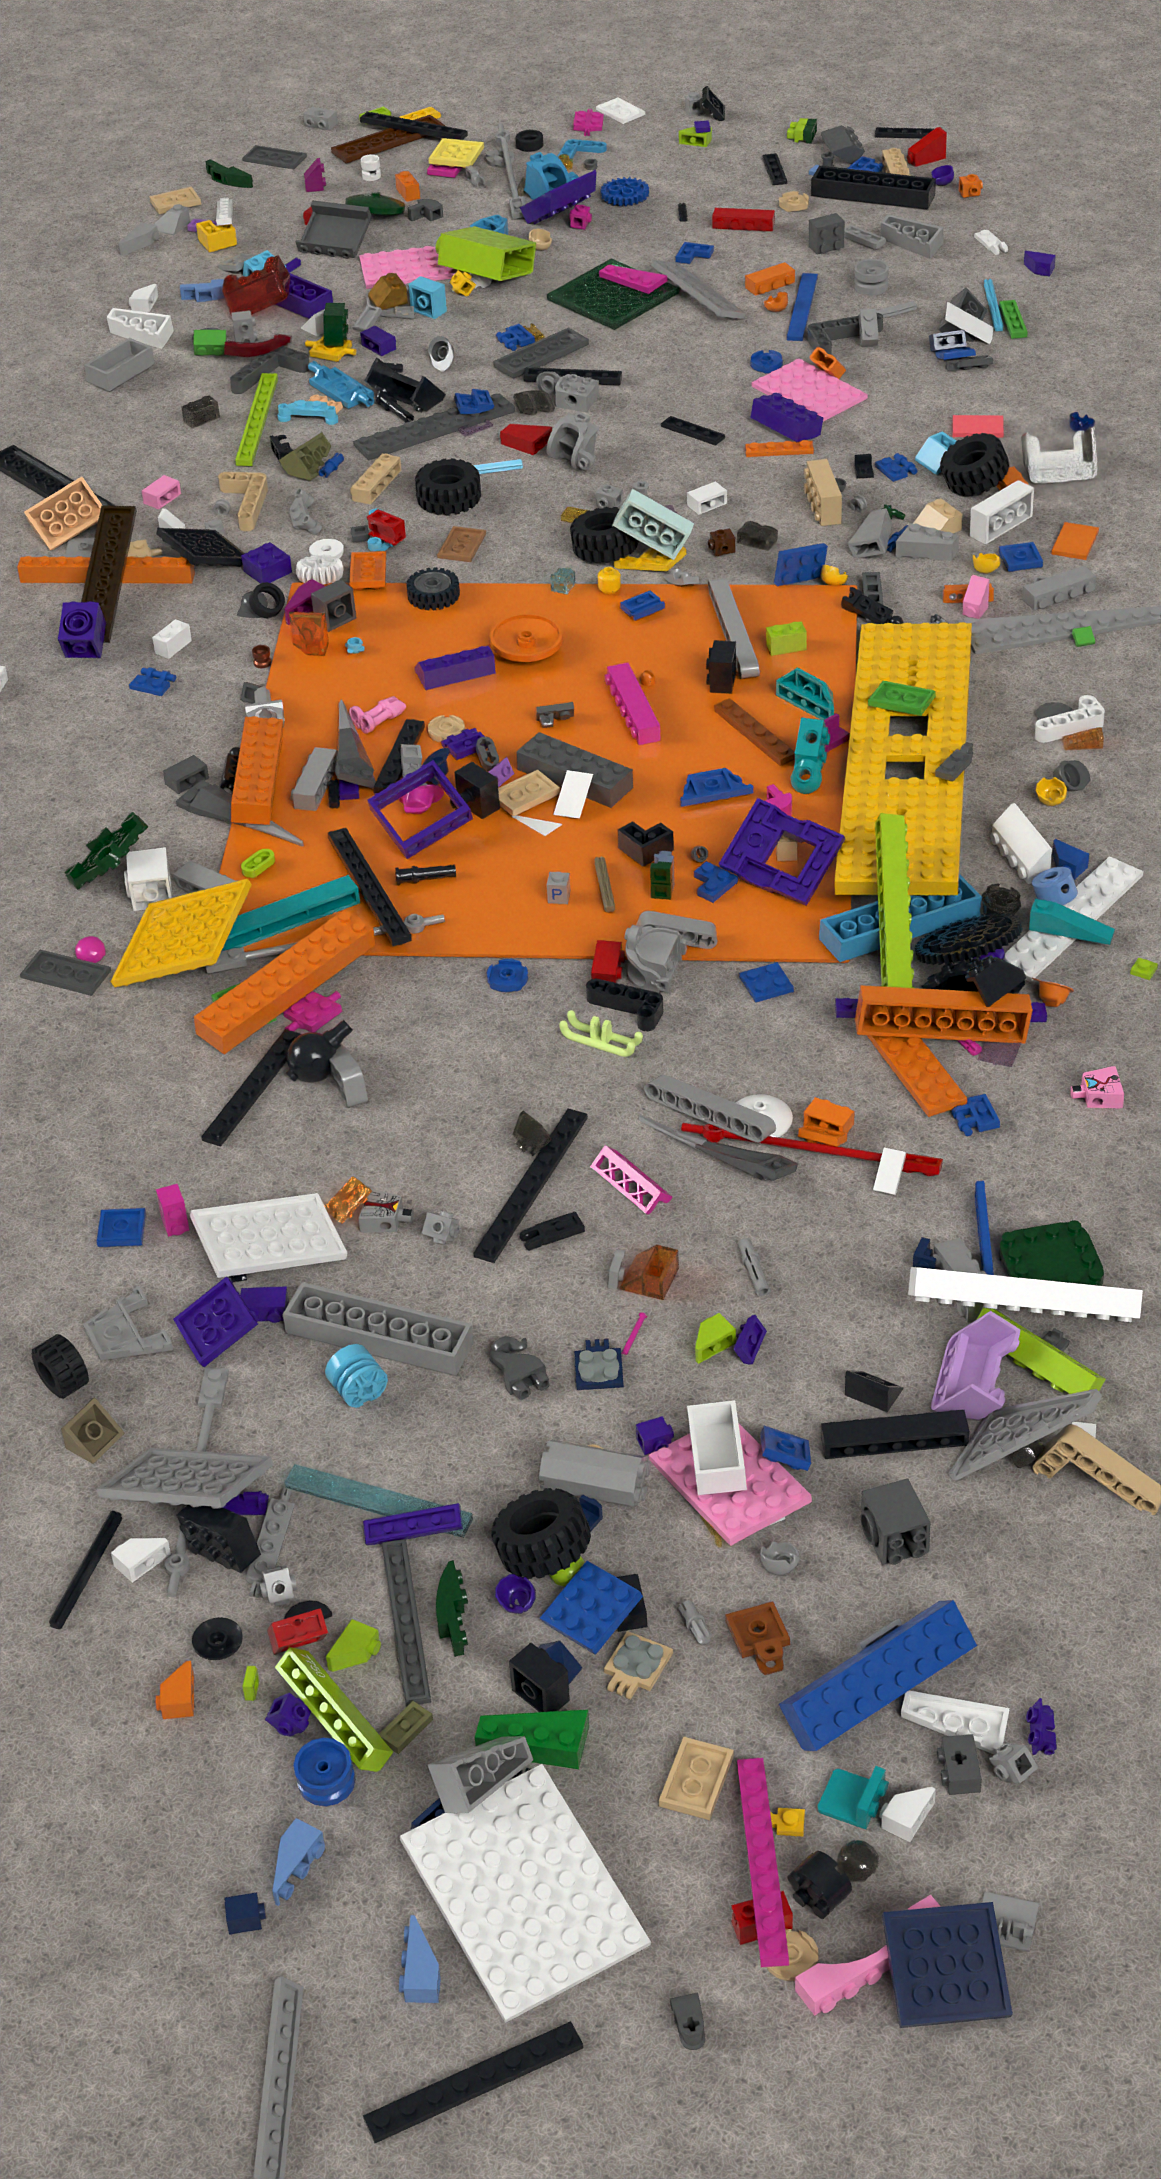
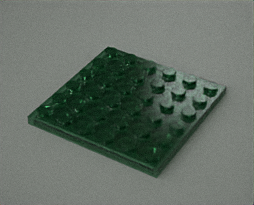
(607, 300)

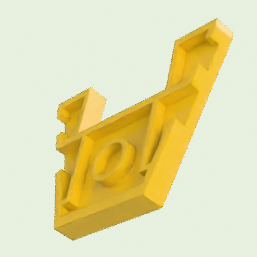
(650, 560)

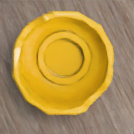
(986, 563)
(831, 576)
(1051, 789)

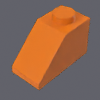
(177, 1693)

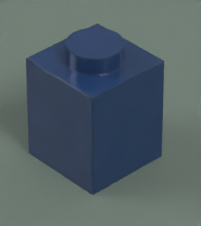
(244, 1913)

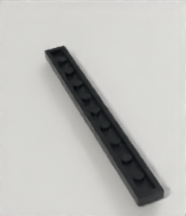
(369, 887)
(530, 1186)

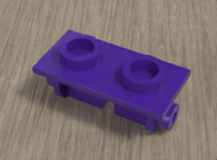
(248, 1503)
(1041, 1718)

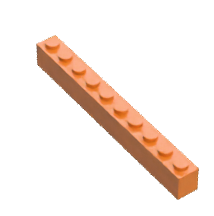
(75, 569)

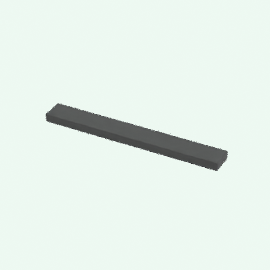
(406, 1622)

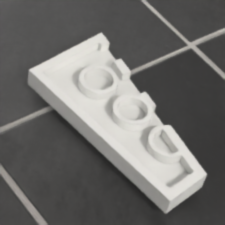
(958, 1717)

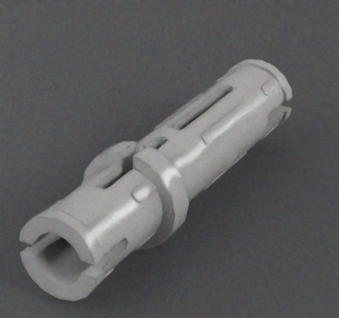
(751, 1260)

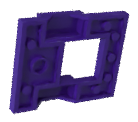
(759, 837)

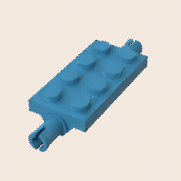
(340, 386)

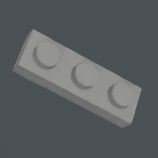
(864, 237)

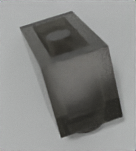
(530, 1134)

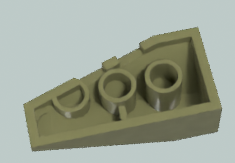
(306, 459)

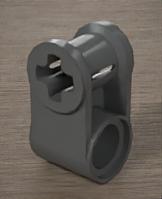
(689, 2018)

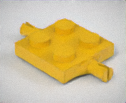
(331, 353)

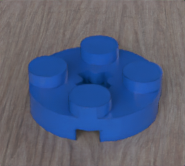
(766, 361)
(499, 981)

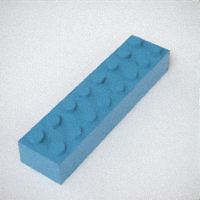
(857, 930)

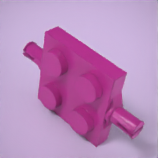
(588, 121)
(313, 1011)

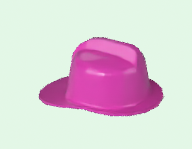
(421, 798)

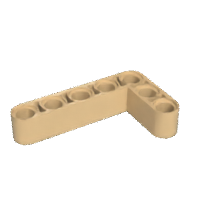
(255, 490)
(1102, 1464)

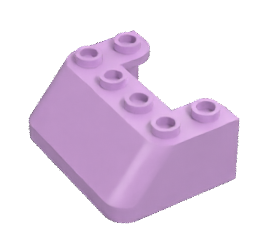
(973, 1366)

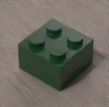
(335, 324)

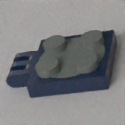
(598, 1366)

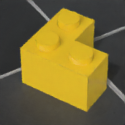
(217, 236)

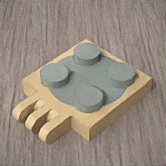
(636, 1664)

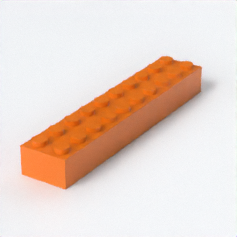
(284, 981)

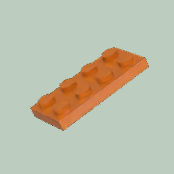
(368, 570)

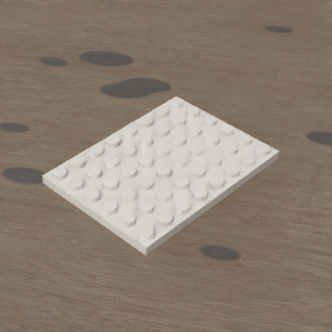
(525, 1893)

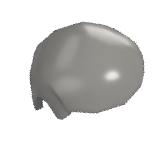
(775, 1552)

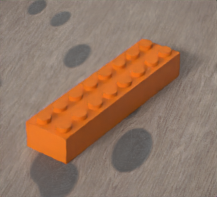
(257, 770)
(941, 1014)

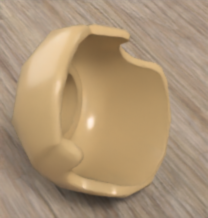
(541, 238)

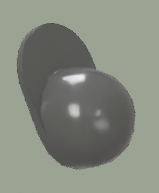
(245, 609)

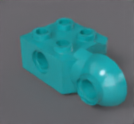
(810, 755)

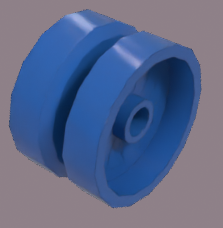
(324, 1772)

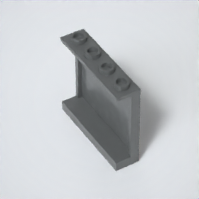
(335, 229)

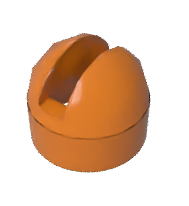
(647, 678)

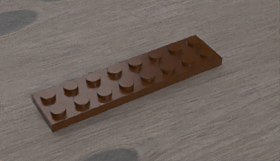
(378, 142)

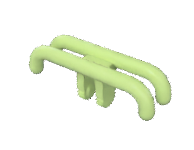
(599, 1037)

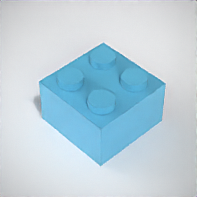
(428, 297)

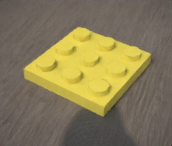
(456, 153)

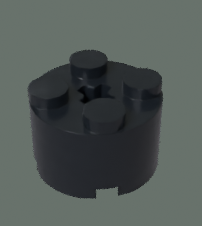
(819, 1884)

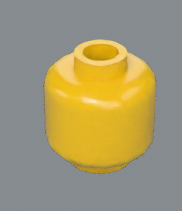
(609, 580)

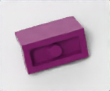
(837, 734)

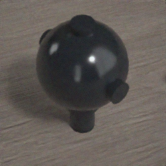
(311, 1051)

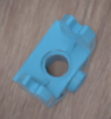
(493, 223)

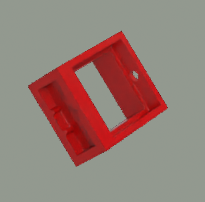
(294, 1634)

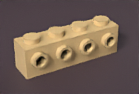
(894, 162)
(376, 479)

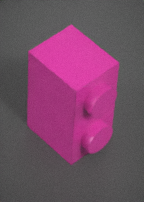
(172, 1210)

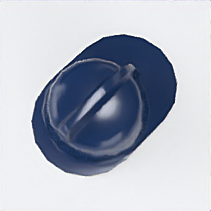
(440, 759)

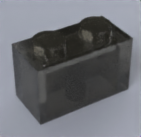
(200, 411)

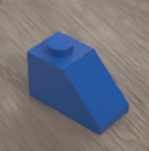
(1070, 857)

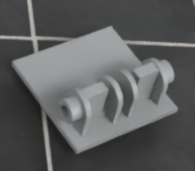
(1014, 1920)

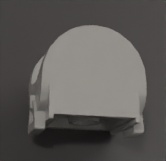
(574, 440)
(653, 956)

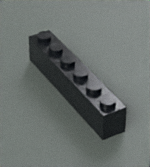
(894, 1434)

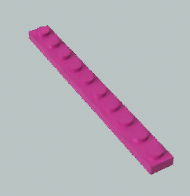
(762, 1863)

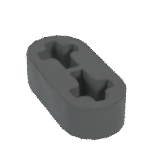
(483, 754)

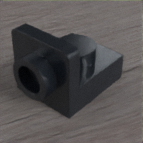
(863, 466)

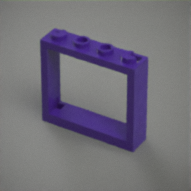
(433, 832)

